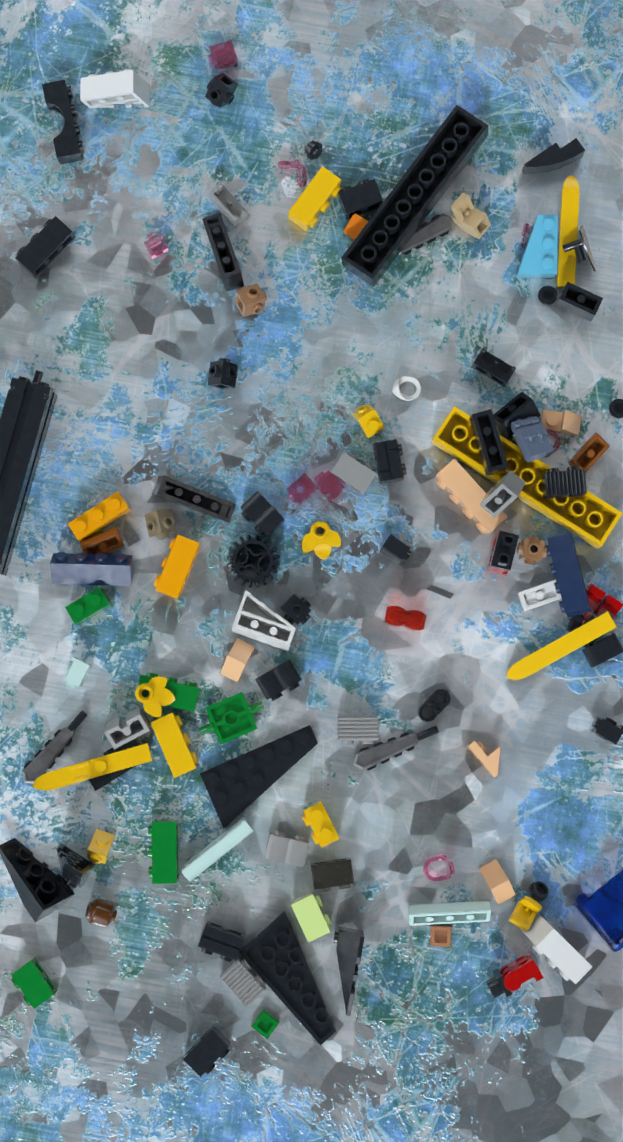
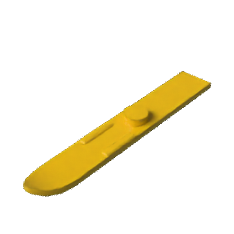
(568, 231)
(561, 647)
(93, 768)

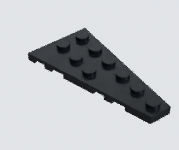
(245, 778)
(284, 969)

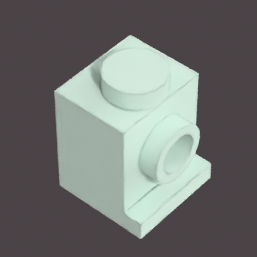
(76, 673)

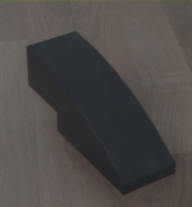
(554, 158)

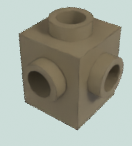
(160, 523)

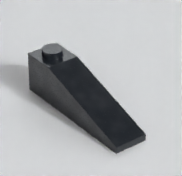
(223, 252)
(193, 498)

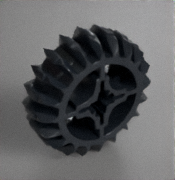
(244, 565)

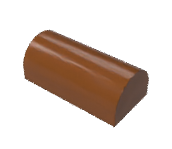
(589, 452)
(103, 542)

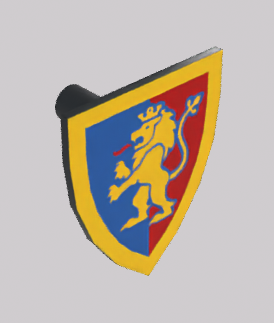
(577, 246)

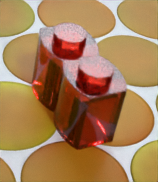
(398, 617)

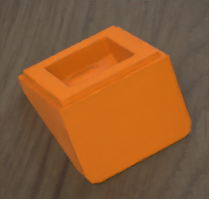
(355, 226)

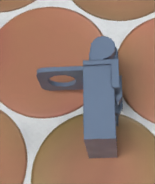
(531, 438)

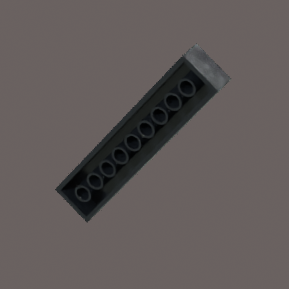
(415, 195)

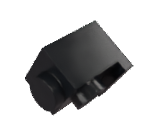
(607, 729)

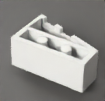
(114, 88)
(262, 624)
(557, 950)

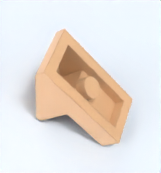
(562, 423)
(489, 761)

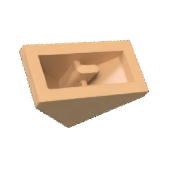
(237, 659)
(497, 881)

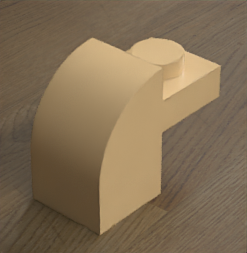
(469, 218)

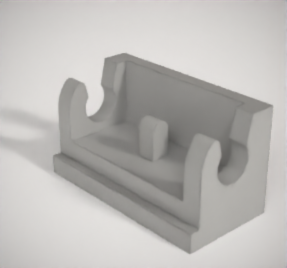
(228, 205)

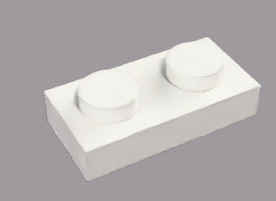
(538, 596)

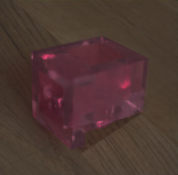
(222, 55)
(329, 485)
(309, 489)

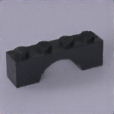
(66, 144)

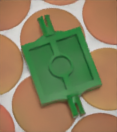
(231, 718)

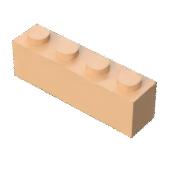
(469, 495)

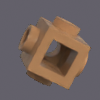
(250, 300)
(525, 552)

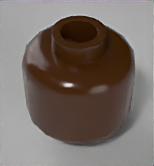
(100, 912)

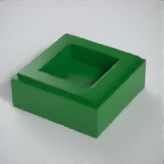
(265, 1023)

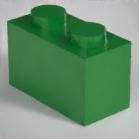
(88, 606)
(33, 983)

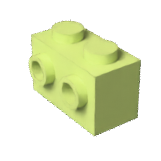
(311, 917)

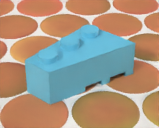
(541, 249)

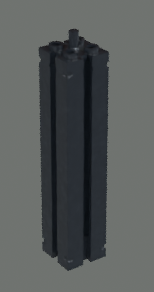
(22, 438)

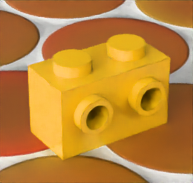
(321, 824)

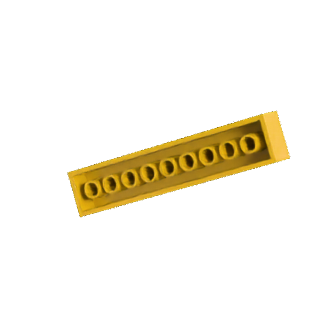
(581, 515)

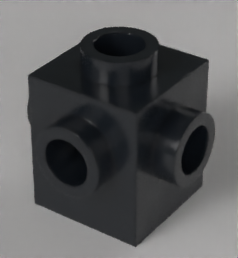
(221, 90)
(222, 374)
(292, 603)

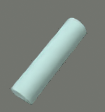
(216, 849)
(449, 913)

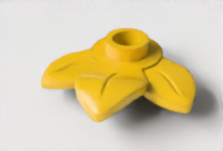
(320, 543)
(157, 697)

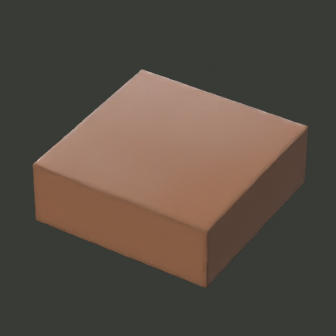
(440, 935)

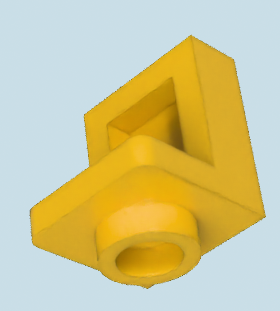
(368, 420)
(100, 846)
(525, 913)

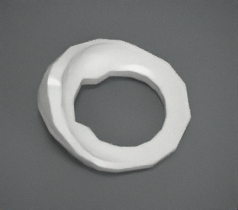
(395, 389)

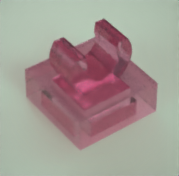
(155, 245)

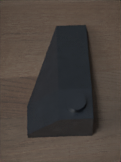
(74, 866)
(36, 884)
(349, 952)

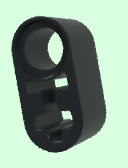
(603, 650)
(433, 698)

